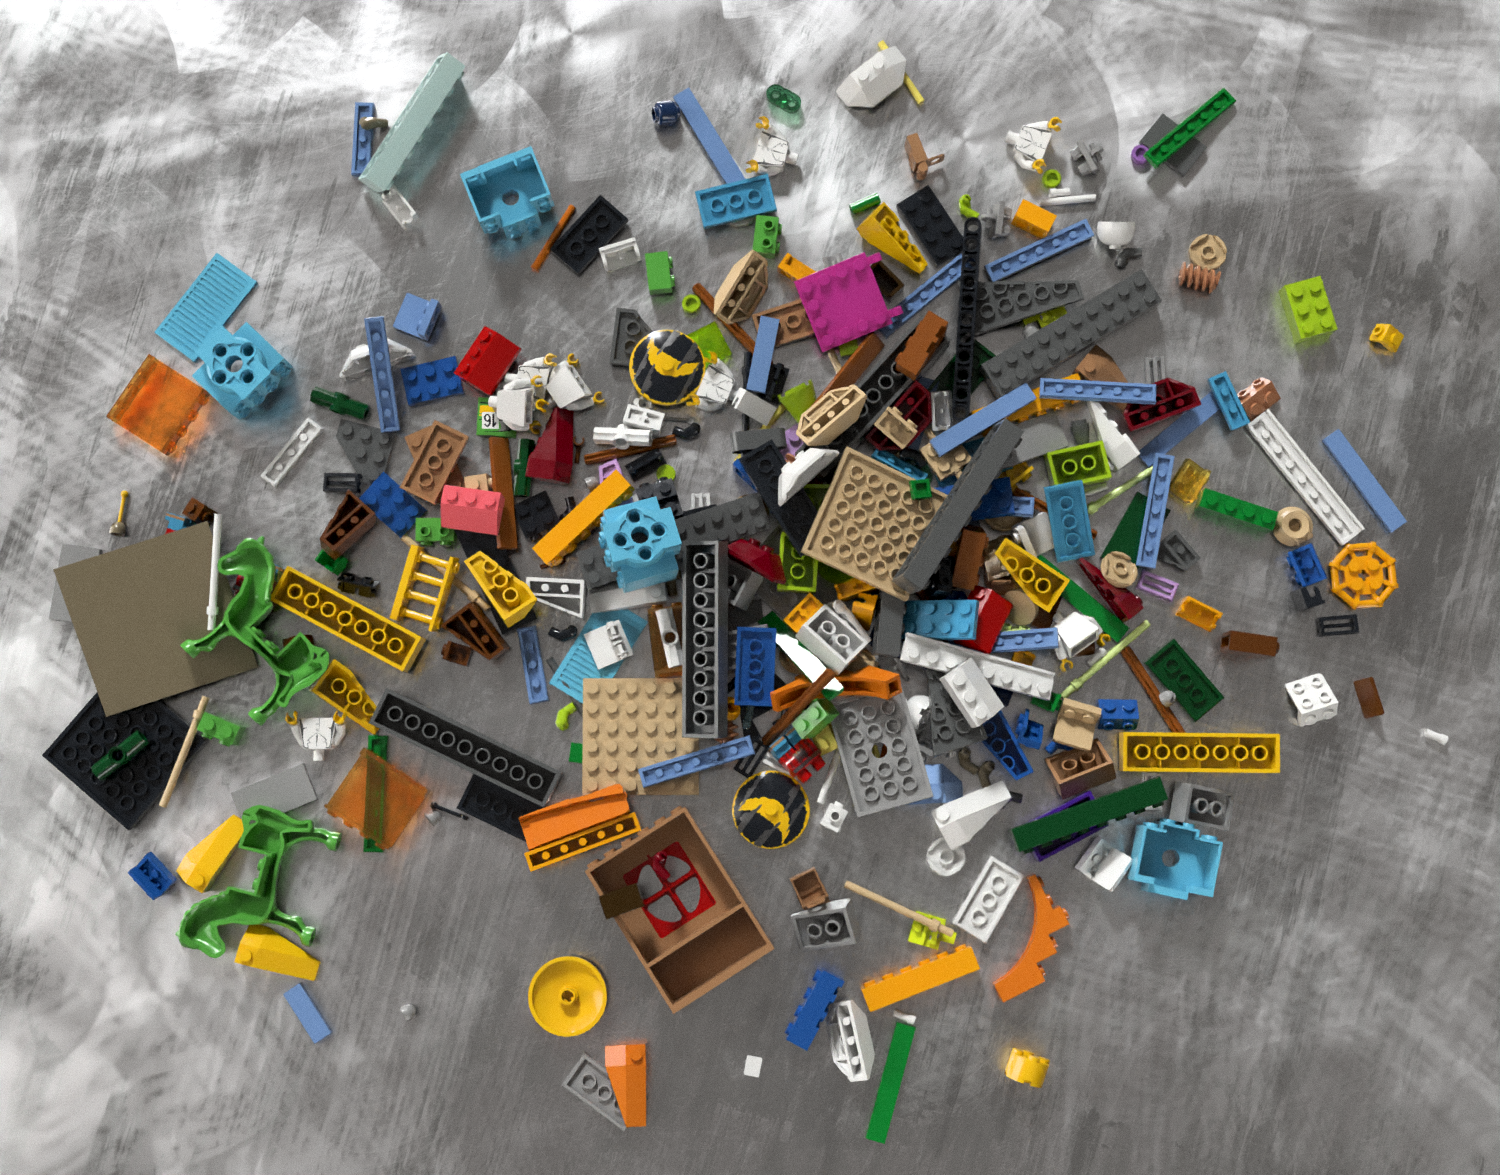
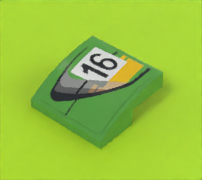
(489, 424)

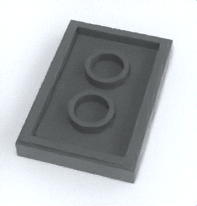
(1183, 158)

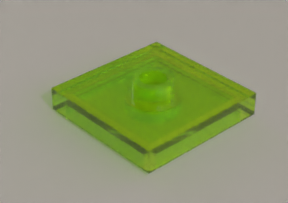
(711, 339)

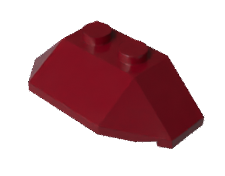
(1171, 400)
(915, 406)
(758, 559)

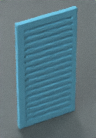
(205, 306)
(579, 660)

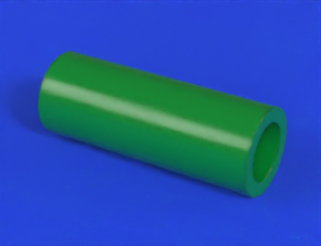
(864, 203)

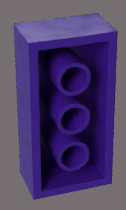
(1043, 853)

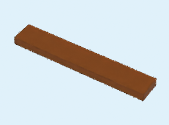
(856, 364)
(503, 484)

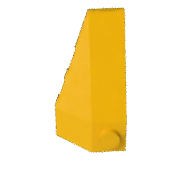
(506, 592)
(208, 858)
(270, 951)

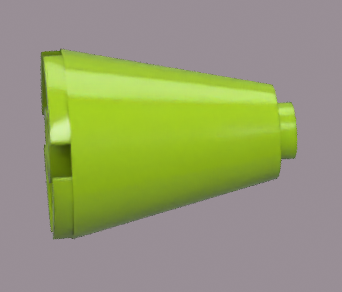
(799, 399)

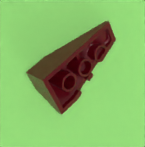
(554, 450)
(1120, 600)

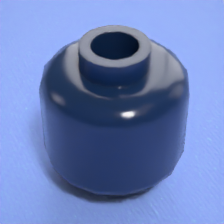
(665, 113)

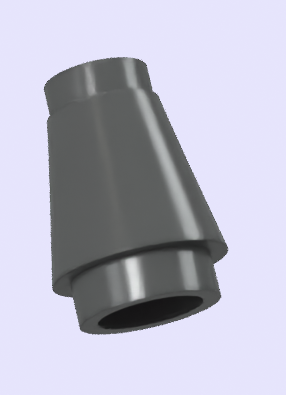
(1080, 431)

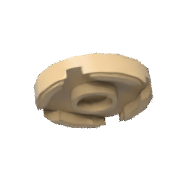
(1207, 252)
(1118, 569)
(1023, 609)

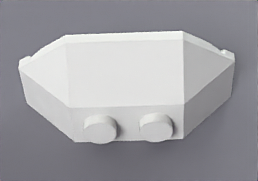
(874, 79)
(359, 362)
(802, 471)
(850, 1040)

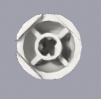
(1115, 233)
(919, 711)

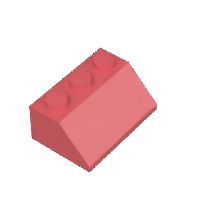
(471, 510)

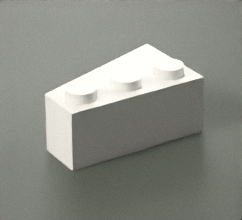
(562, 594)

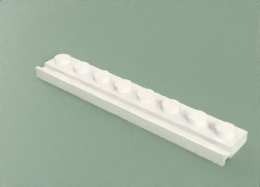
(1304, 477)
(996, 670)

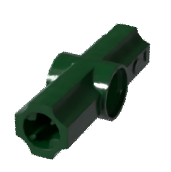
(339, 403)
(522, 484)
(110, 763)

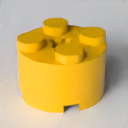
(1027, 1068)

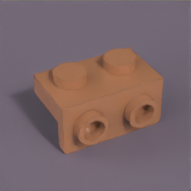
(1258, 397)

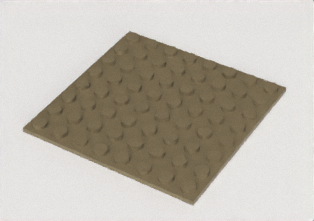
(137, 611)

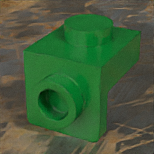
(335, 566)
(1050, 705)

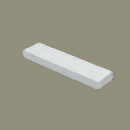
(292, 452)

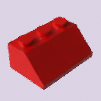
(487, 361)
(991, 619)

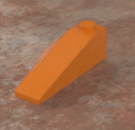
(628, 1078)

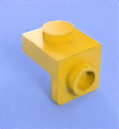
(1387, 336)

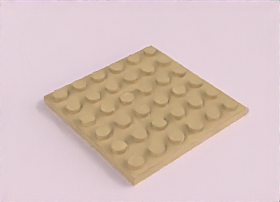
(869, 522)
(632, 727)

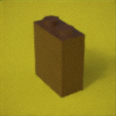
(1249, 645)

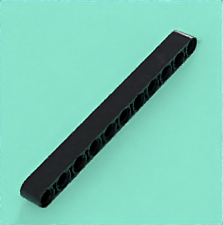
(967, 311)

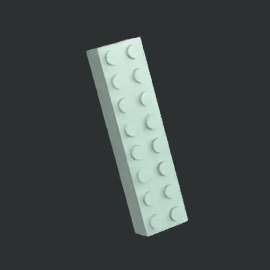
(412, 122)

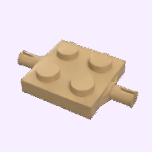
(947, 465)

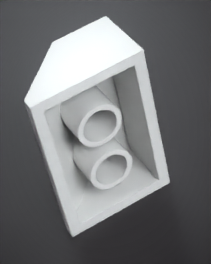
(972, 693)

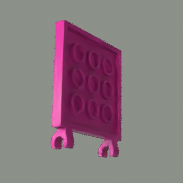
(844, 301)

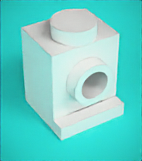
(830, 823)

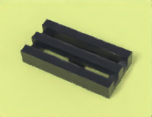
(356, 483)
(1321, 626)
(736, 768)

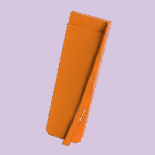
(573, 816)

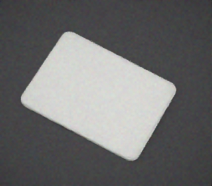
(753, 1066)

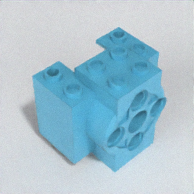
(506, 177)
(257, 377)
(646, 562)
(1194, 863)

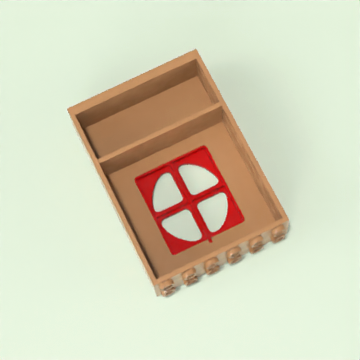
(705, 944)

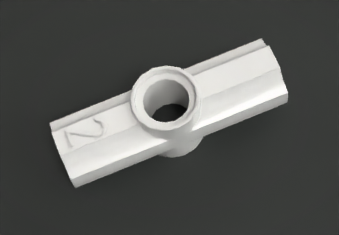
(622, 436)
(667, 625)

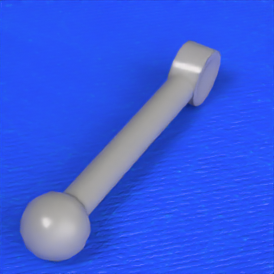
(689, 420)

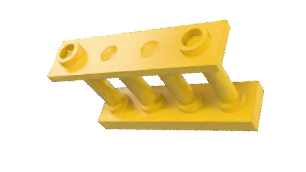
(406, 592)

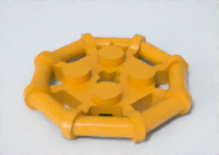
(1372, 581)

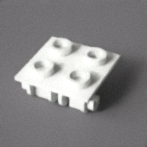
(608, 644)

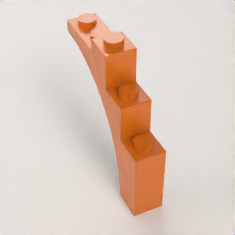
(865, 681)
(1026, 972)

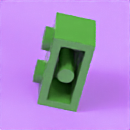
(766, 236)
(658, 272)
(430, 531)
(815, 718)
(220, 728)

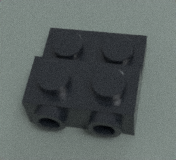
(665, 494)
(536, 516)
(942, 580)

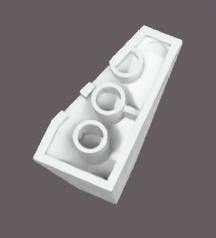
(1118, 447)
(614, 599)
(968, 814)

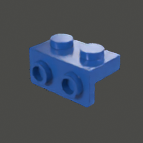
(1306, 565)
(1118, 714)
(1029, 731)
(152, 876)

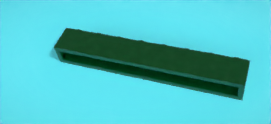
(1088, 814)

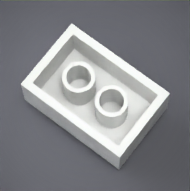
(831, 639)

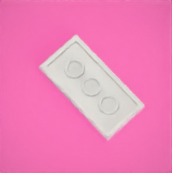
(988, 899)

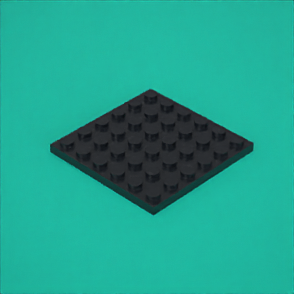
(142, 780)

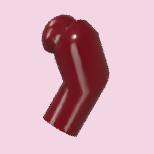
(659, 865)

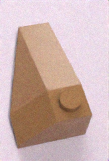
(1101, 367)

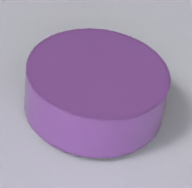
(1137, 154)

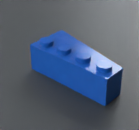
(1004, 746)
(814, 1008)

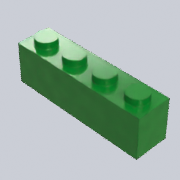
(1236, 510)

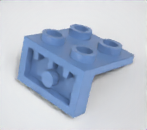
(417, 316)

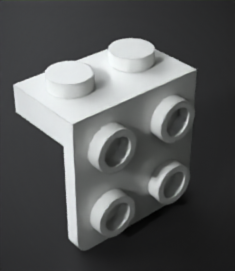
(1034, 534)
(1312, 699)
(1104, 864)

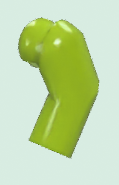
(965, 207)
(562, 716)

